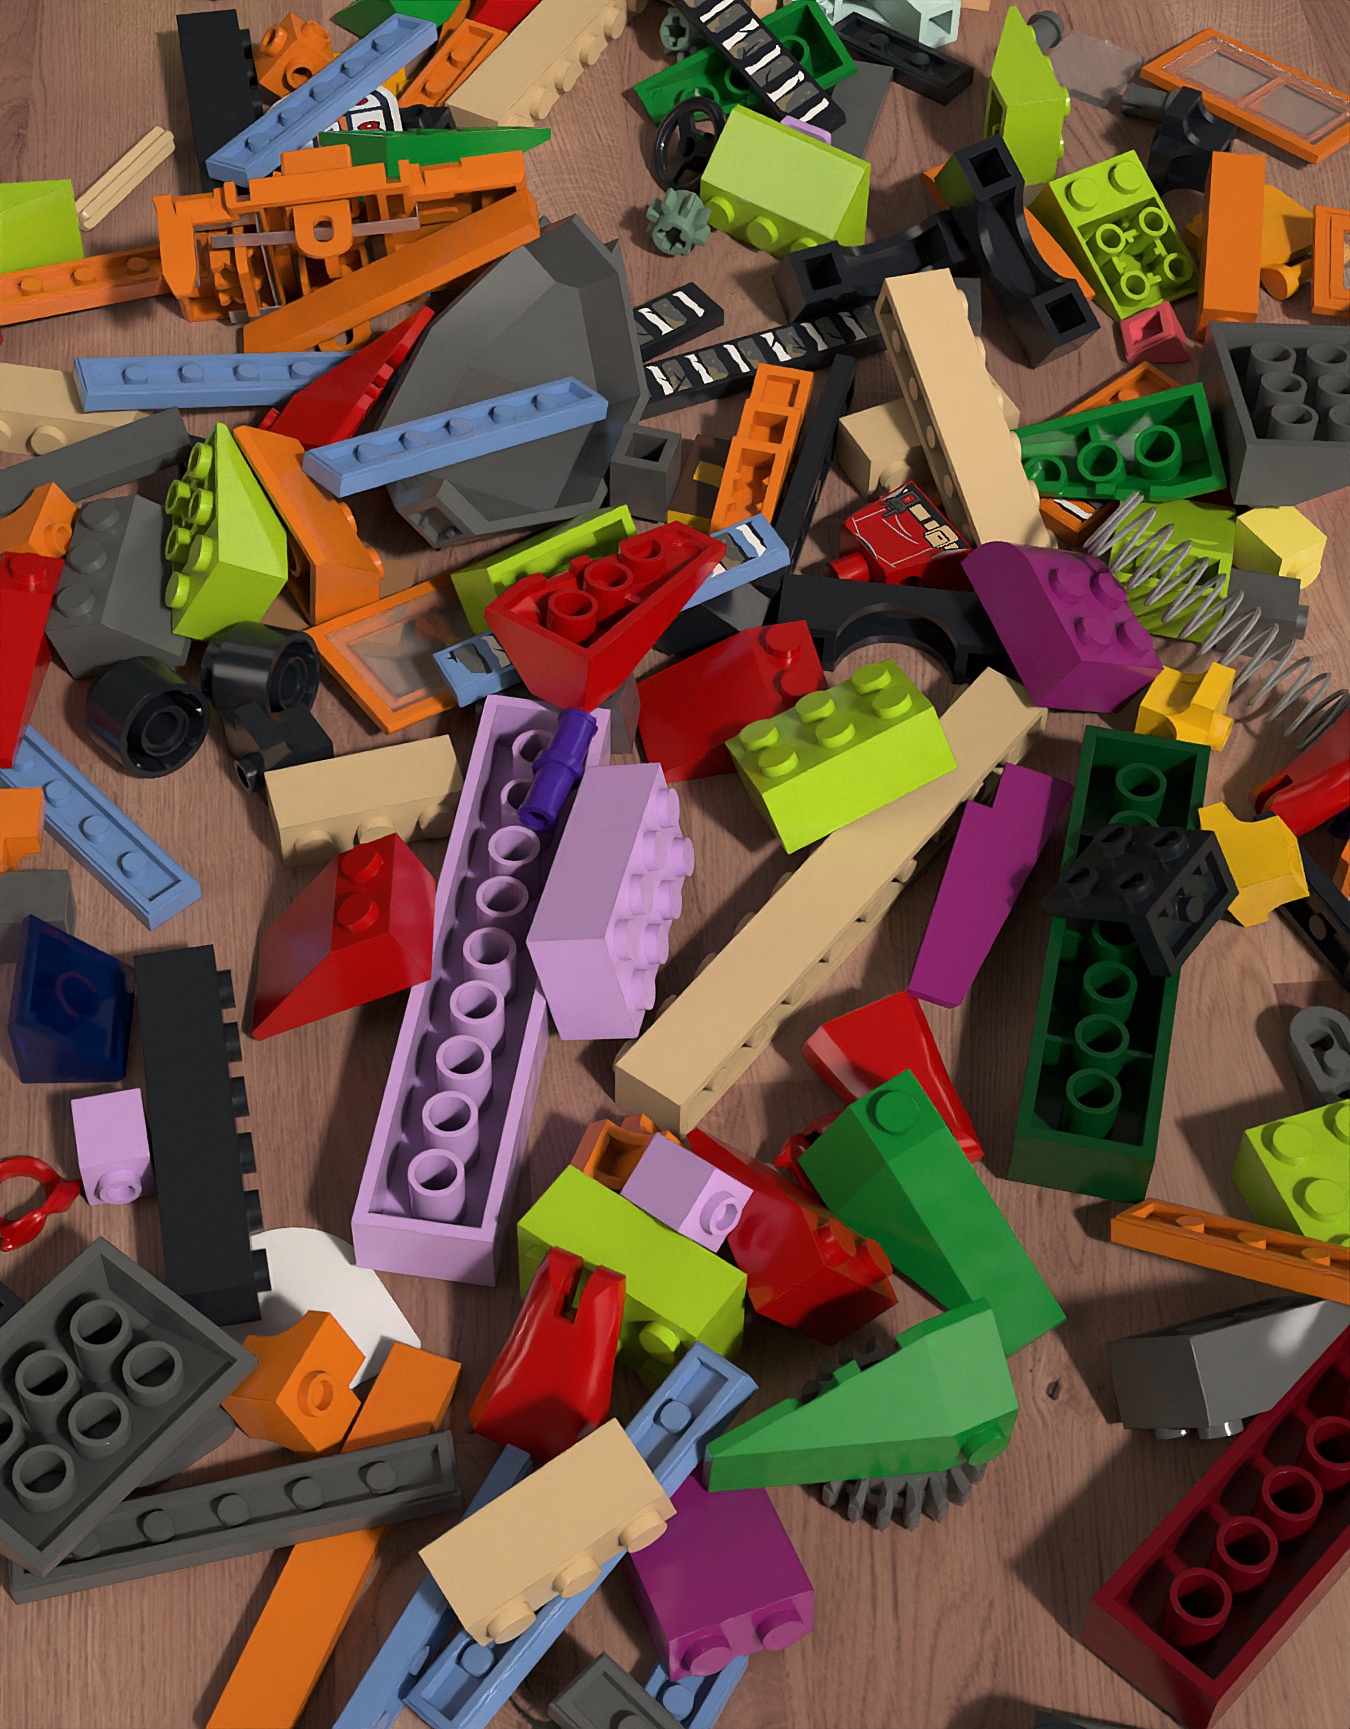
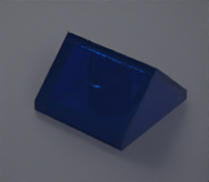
(69, 1009)

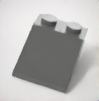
(1220, 1365)

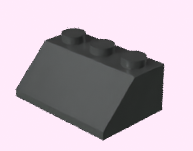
(115, 589)

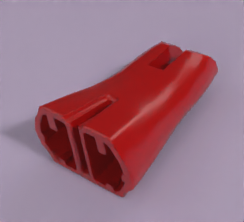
(1310, 785)
(879, 1043)
(556, 1361)

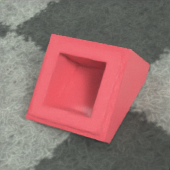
(1154, 336)

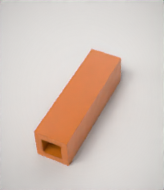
(1231, 240)

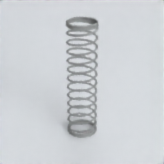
(1096, 546)

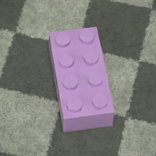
(611, 902)

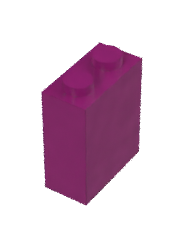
(719, 1580)

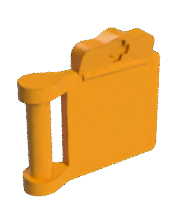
(1284, 238)

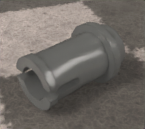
(1047, 28)
(1146, 102)

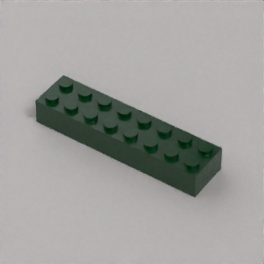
(1100, 1015)

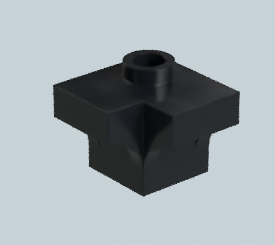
(1185, 144)
(714, 620)
(272, 742)

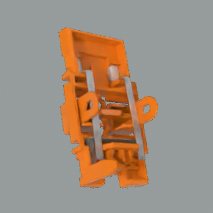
(237, 236)

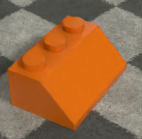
(325, 558)

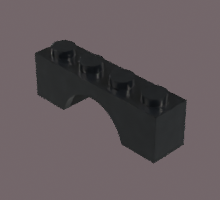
(987, 203)
(844, 276)
(860, 613)

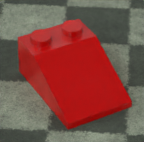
(719, 692)
(347, 938)
(797, 1254)

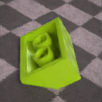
(783, 187)
(591, 533)

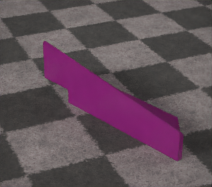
(982, 880)

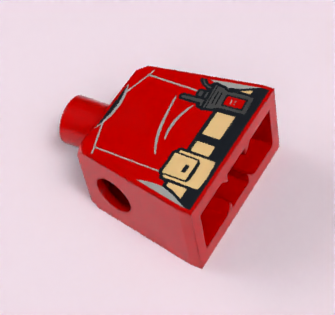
(901, 543)

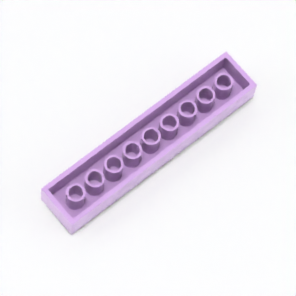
(477, 1031)

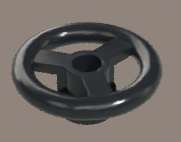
(693, 147)

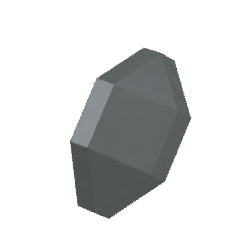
(524, 322)

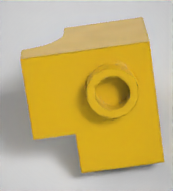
(1189, 706)
(1261, 859)

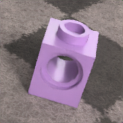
(114, 1147)
(686, 1192)

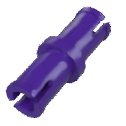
(557, 770)

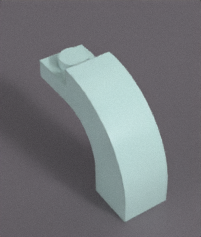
(922, 20)

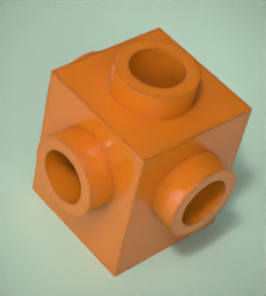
(292, 54)

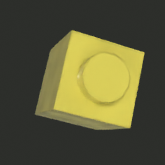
(1278, 543)

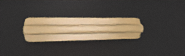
(123, 177)

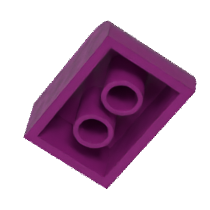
(1064, 625)

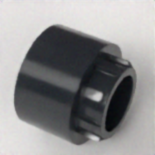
(260, 665)
(149, 707)

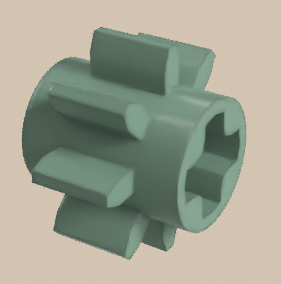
(680, 36)
(678, 222)

